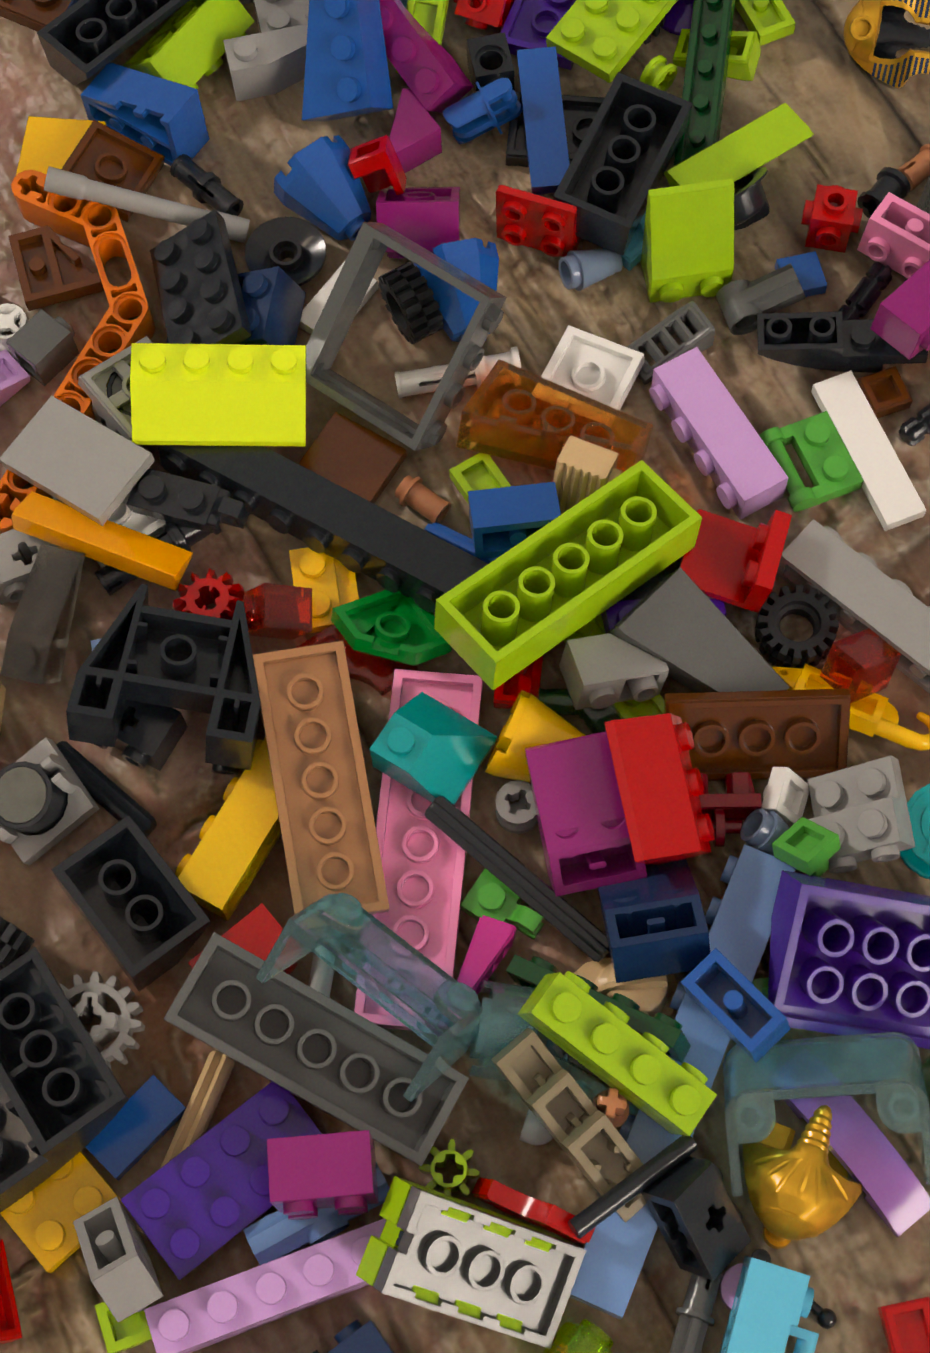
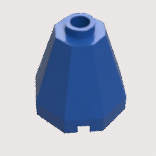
(325, 189)
(472, 259)

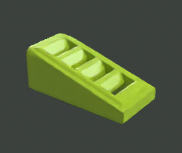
(739, 66)

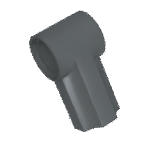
(744, 299)

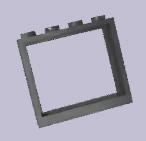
(341, 310)

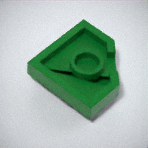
(390, 628)

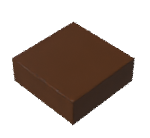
(885, 392)

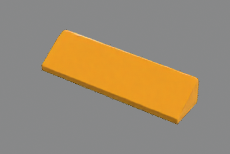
(107, 544)

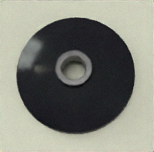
(287, 239)

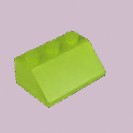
(191, 41)

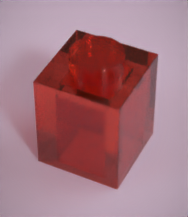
(278, 611)
(860, 664)

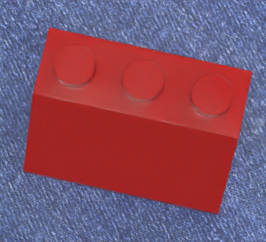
(659, 788)

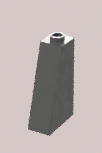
(695, 640)

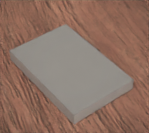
(77, 460)

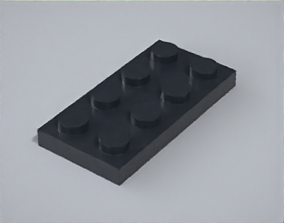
(200, 285)

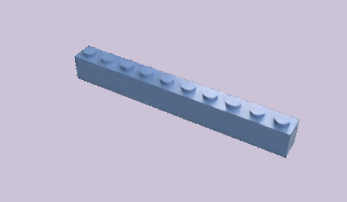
(740, 933)

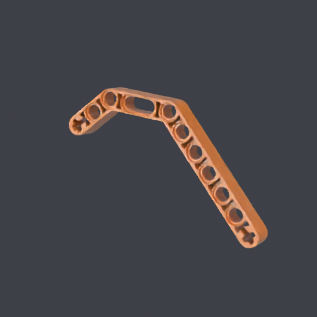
(82, 223)

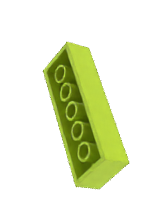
(566, 574)

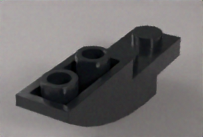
(826, 342)

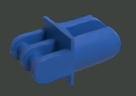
(483, 110)

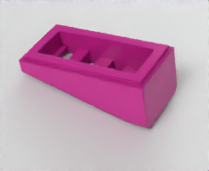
(486, 951)

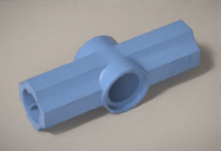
(277, 1236)

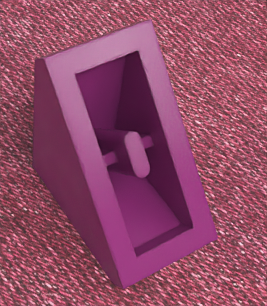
(414, 132)

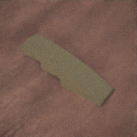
(569, 1116)

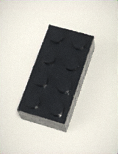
(622, 160)

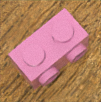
(897, 236)

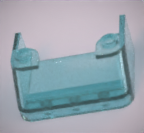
(387, 972)
(825, 1067)

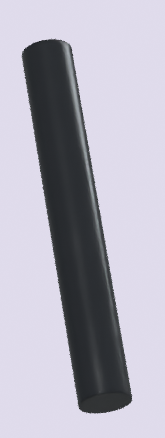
(632, 1185)

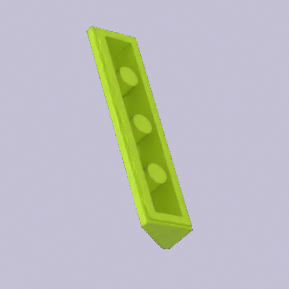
(743, 149)

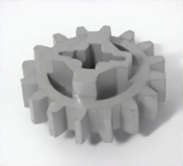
(112, 1025)

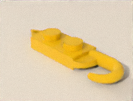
(867, 715)

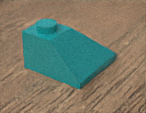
(431, 748)

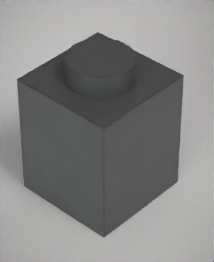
(43, 346)

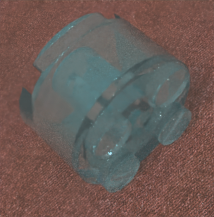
(497, 1026)

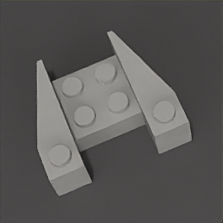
(274, 57)

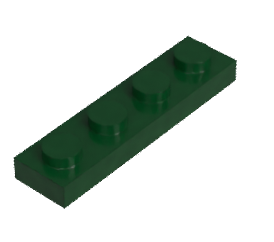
(663, 1027)

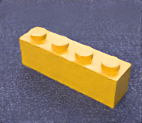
(234, 840)

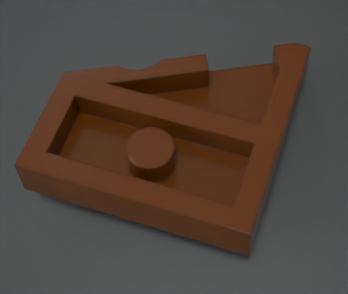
(50, 270)

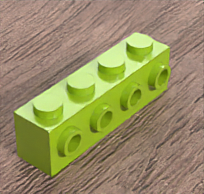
(617, 1053)

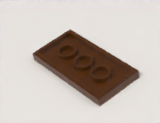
(766, 730)

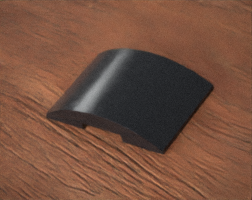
(51, 1079)

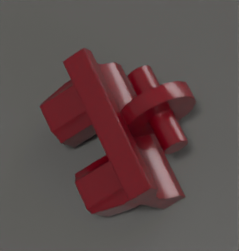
(732, 807)

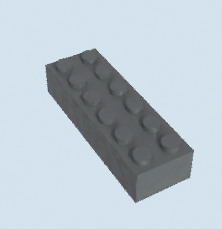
(313, 1048)

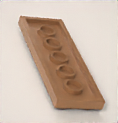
(320, 776)

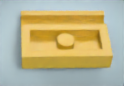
(330, 583)

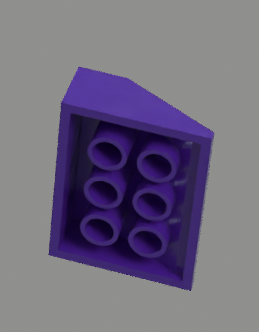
(850, 958)

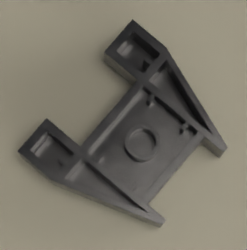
(172, 663)

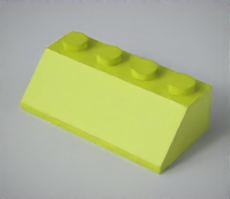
(218, 394)

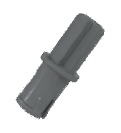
(695, 1314)

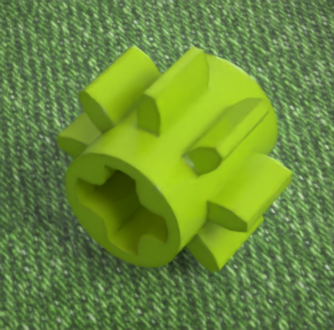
(439, 1161)

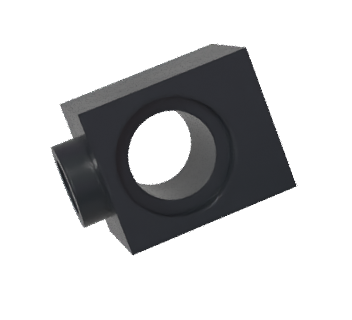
(489, 60)

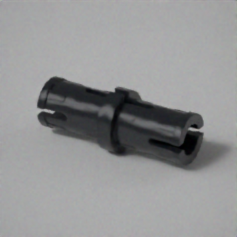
(205, 186)

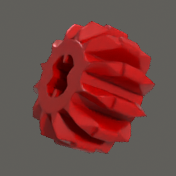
(209, 590)

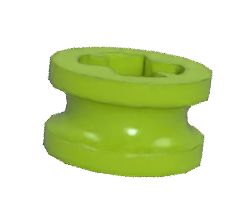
(659, 73)

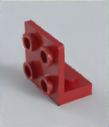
(535, 221)
(736, 559)

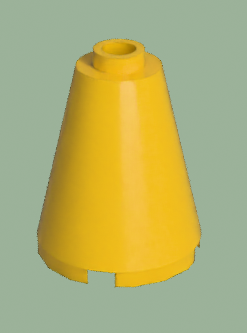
(529, 726)

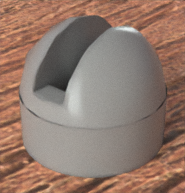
(533, 1131)

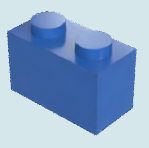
(509, 515)
(735, 1005)

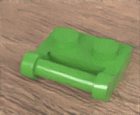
(822, 457)

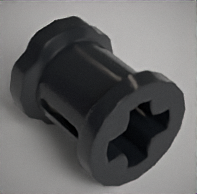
(888, 180)

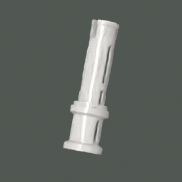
(428, 379)

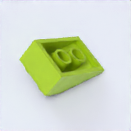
(688, 240)

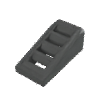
(677, 322)

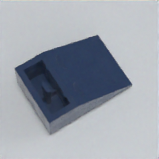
(272, 306)
(655, 923)

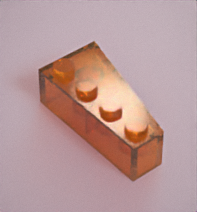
(532, 418)

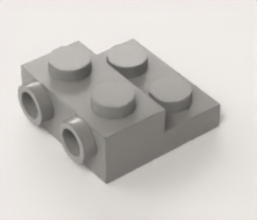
(866, 811)

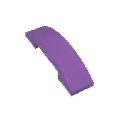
(870, 1161)

